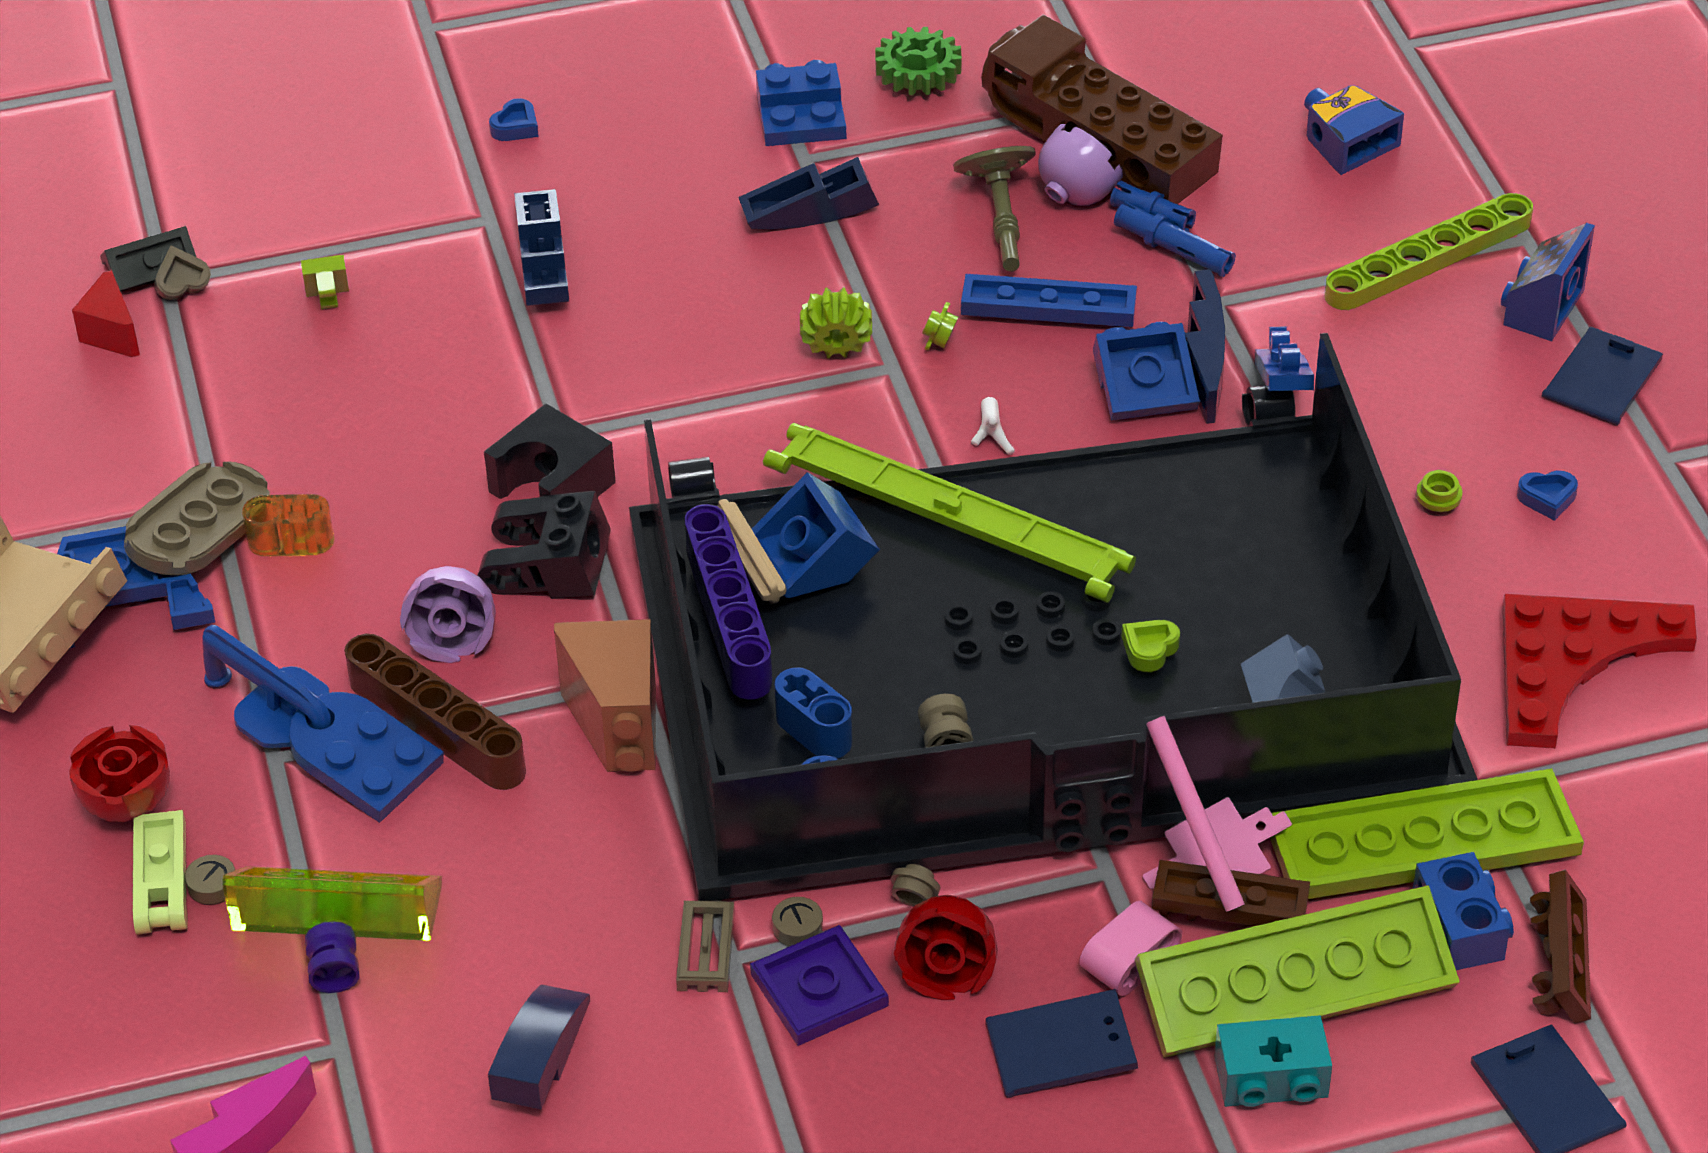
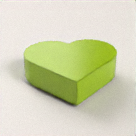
(1150, 643)

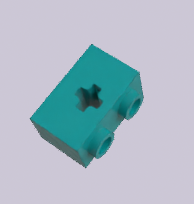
(1273, 1061)

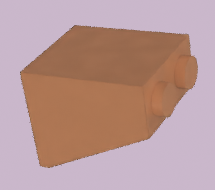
(611, 688)

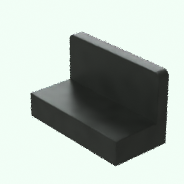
(141, 260)

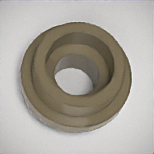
(914, 884)

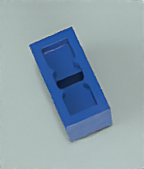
(1467, 909)

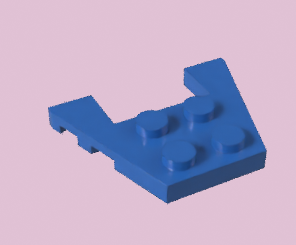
(185, 600)

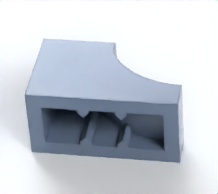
(1283, 671)

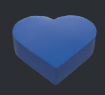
(514, 121)
(1548, 493)

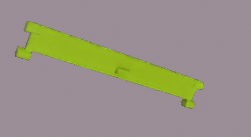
(954, 507)

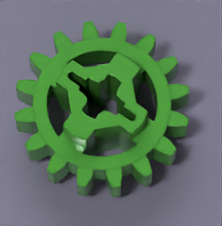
(918, 60)

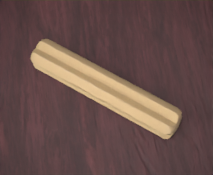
(753, 557)

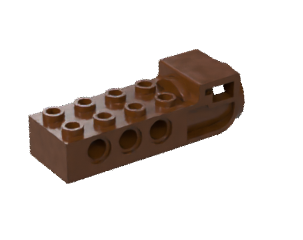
(1061, 85)

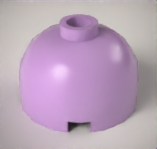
(1076, 167)
(448, 614)

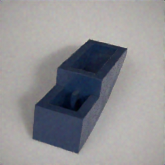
(810, 197)
(537, 1046)

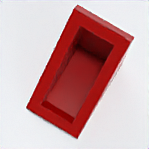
(104, 318)

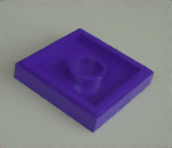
(819, 985)

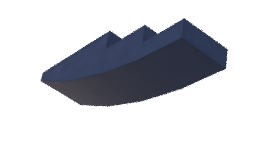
(541, 247)
(1206, 342)

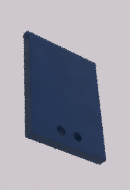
(1603, 375)
(1061, 1043)
(1547, 1092)

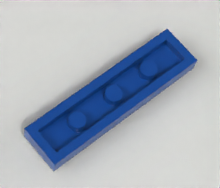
(1048, 300)

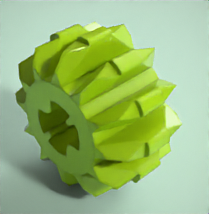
(836, 322)

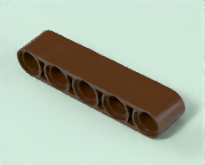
(436, 711)

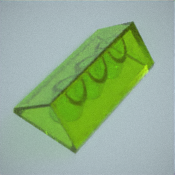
(301, 898)

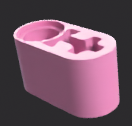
(1113, 949)

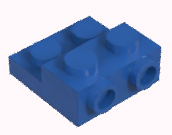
(800, 103)
(1145, 370)

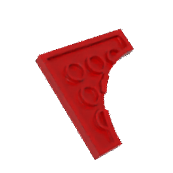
(1568, 641)

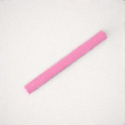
(1195, 813)

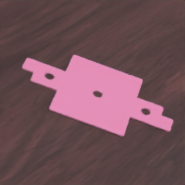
(1235, 836)

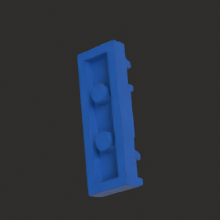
(1283, 363)

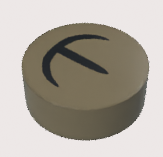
(205, 878)
(796, 920)

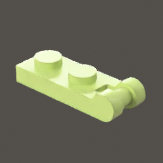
(159, 871)

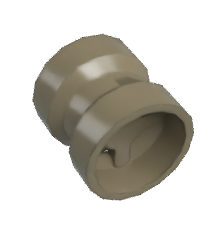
(944, 720)

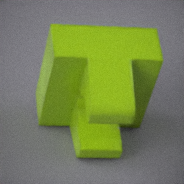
(325, 278)

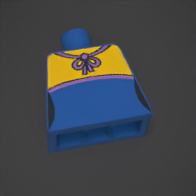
(1352, 126)

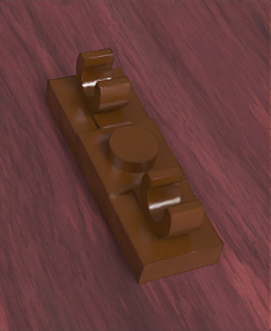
(1191, 891)
(1564, 947)

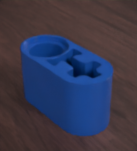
(813, 712)

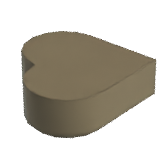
(181, 274)

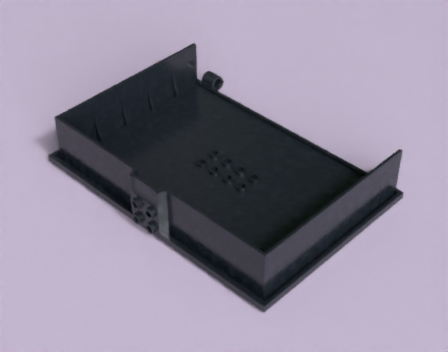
(1230, 543)

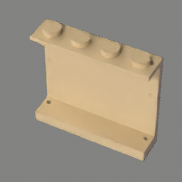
(45, 610)

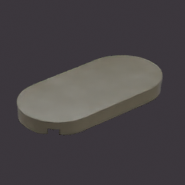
(193, 518)

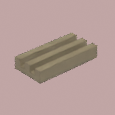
(705, 977)

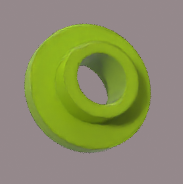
(1439, 491)

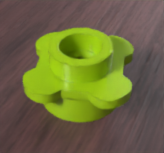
(939, 327)

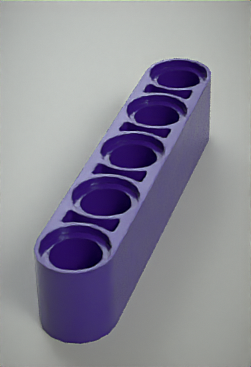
(728, 602)

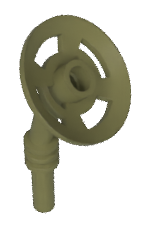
(996, 168)

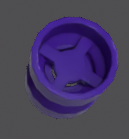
(332, 957)

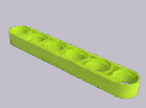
(1425, 246)

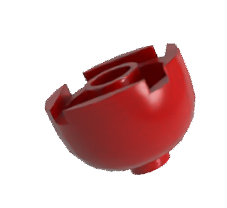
(120, 773)
(946, 947)

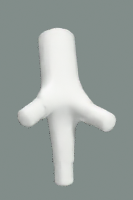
(992, 426)

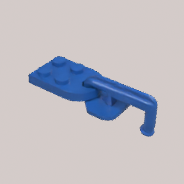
(360, 756)

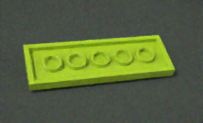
(1385, 836)
(1297, 968)

